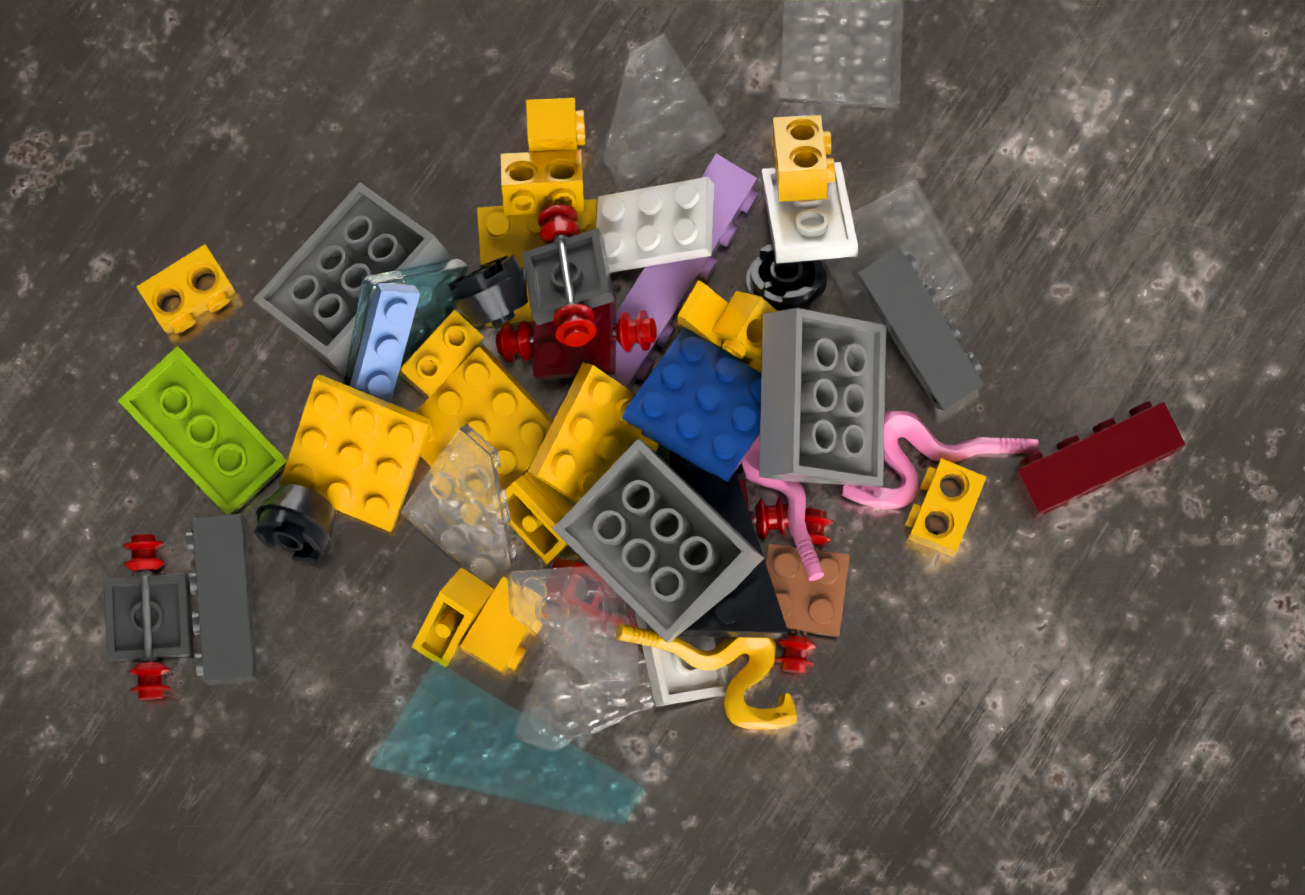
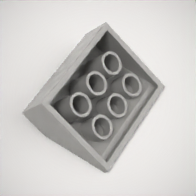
(321, 283)
(822, 398)
(657, 542)

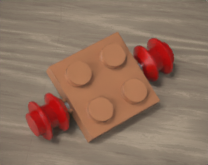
(807, 604)

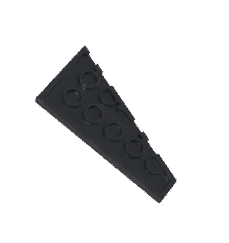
(753, 605)

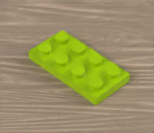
(203, 432)

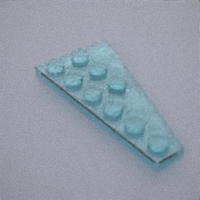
(467, 741)

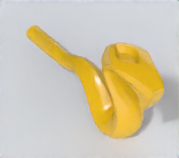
(761, 660)

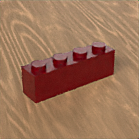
(1098, 459)

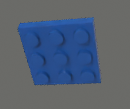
(700, 404)

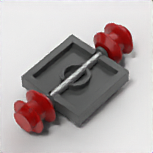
(567, 275)
(147, 617)

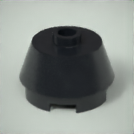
(786, 284)
(491, 291)
(297, 521)

